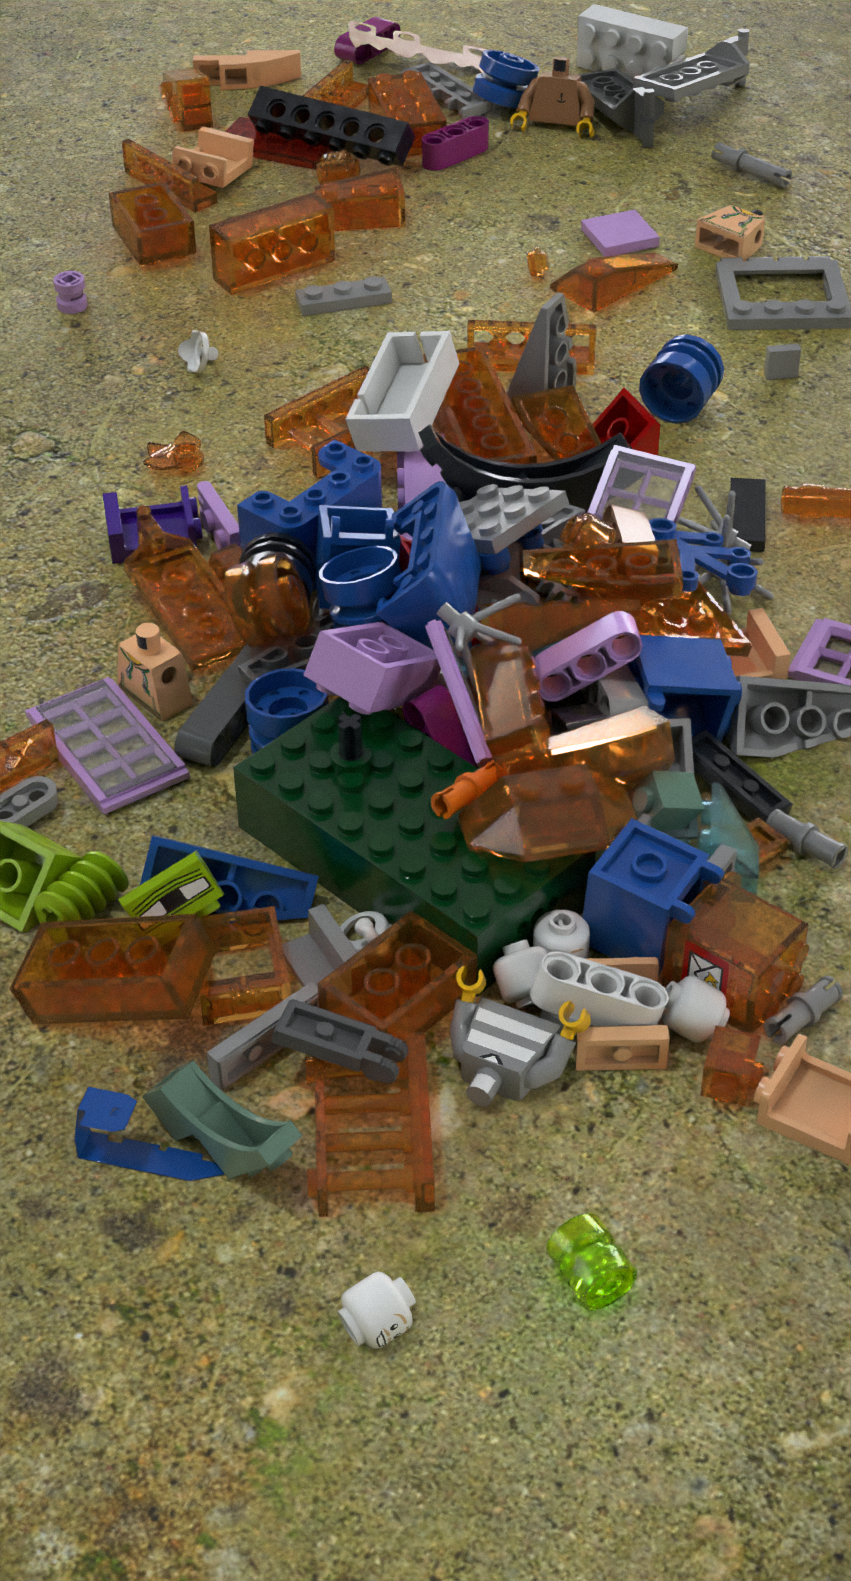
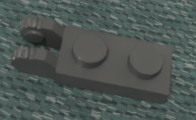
(340, 1041)

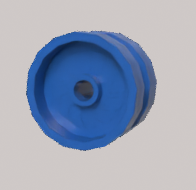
(504, 77)

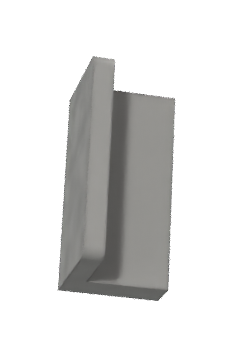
(320, 951)

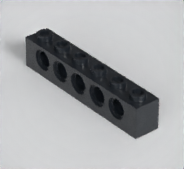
(287, 115)

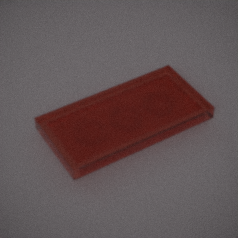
(277, 149)

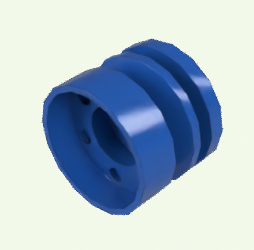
(681, 379)
(356, 583)
(279, 703)

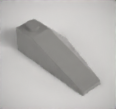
(546, 355)
(787, 716)

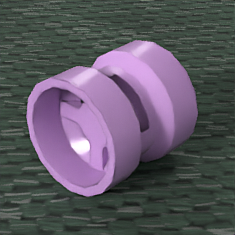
(70, 292)

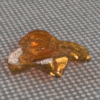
(181, 455)

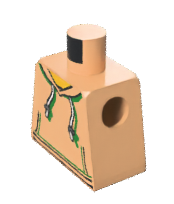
(730, 232)
(153, 672)

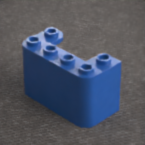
(352, 482)

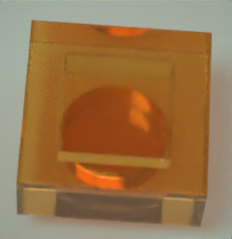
(769, 840)

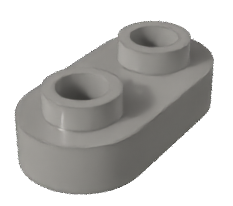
(28, 801)

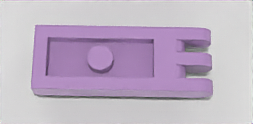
(217, 517)

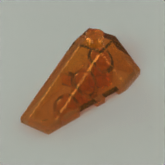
(611, 278)
(557, 421)
(618, 747)

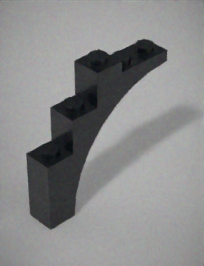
(468, 472)

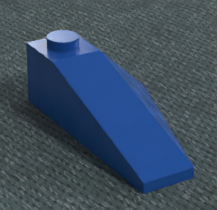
(243, 880)

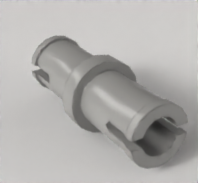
(808, 839)
(803, 1010)

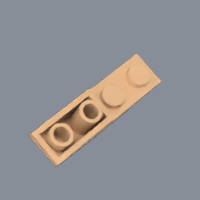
(250, 70)

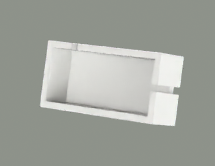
(627, 41)
(402, 391)

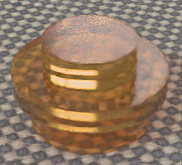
(537, 262)

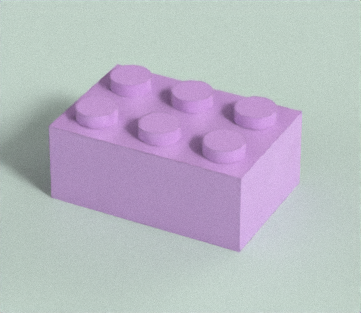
(372, 666)

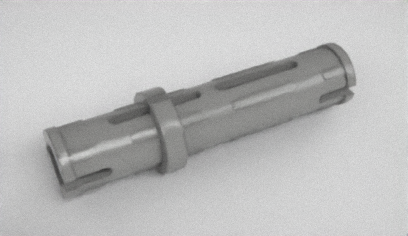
(742, 161)

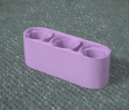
(594, 640)

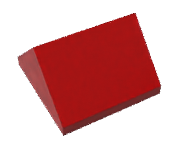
(633, 420)

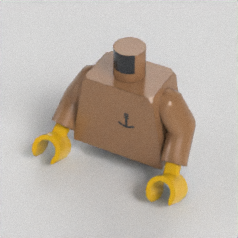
(557, 99)

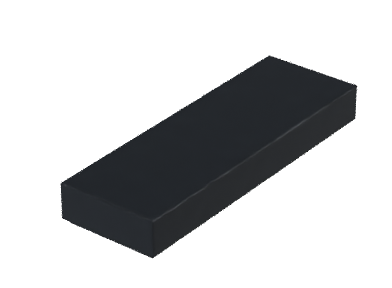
(750, 511)
(741, 783)

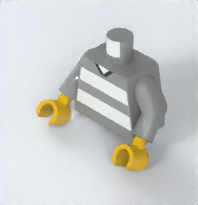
(507, 1048)

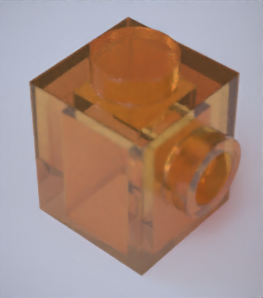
(731, 1066)

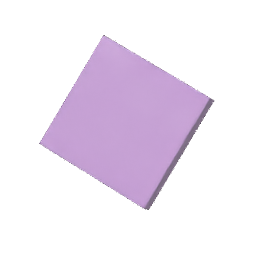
(620, 233)

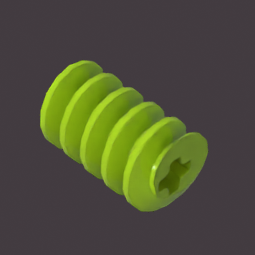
(81, 890)

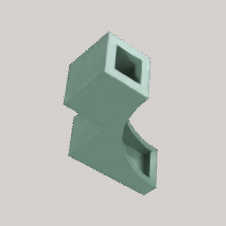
(667, 797)
(231, 1134)

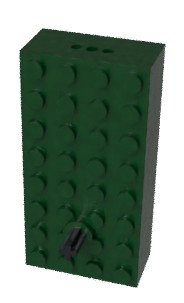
(354, 807)

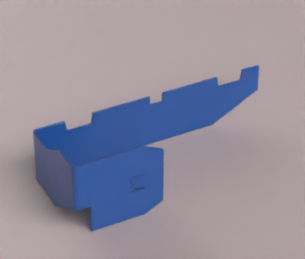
(132, 1154)

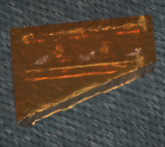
(187, 98)
(366, 200)

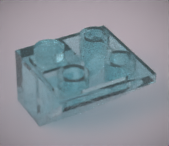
(728, 828)

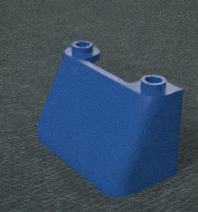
(440, 567)

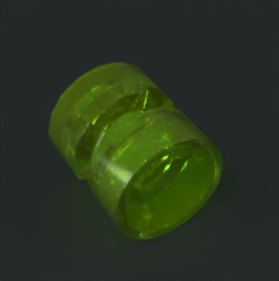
(592, 1261)

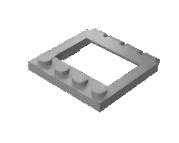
(773, 314)

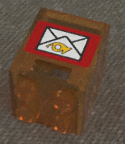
(739, 948)

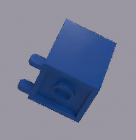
(348, 529)
(688, 681)
(640, 889)

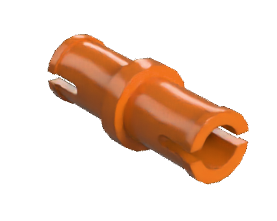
(463, 791)

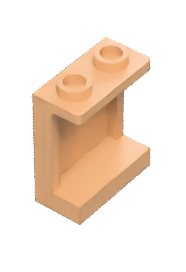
(217, 158)
(768, 655)
(624, 1045)
(807, 1101)

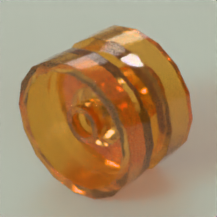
(267, 600)

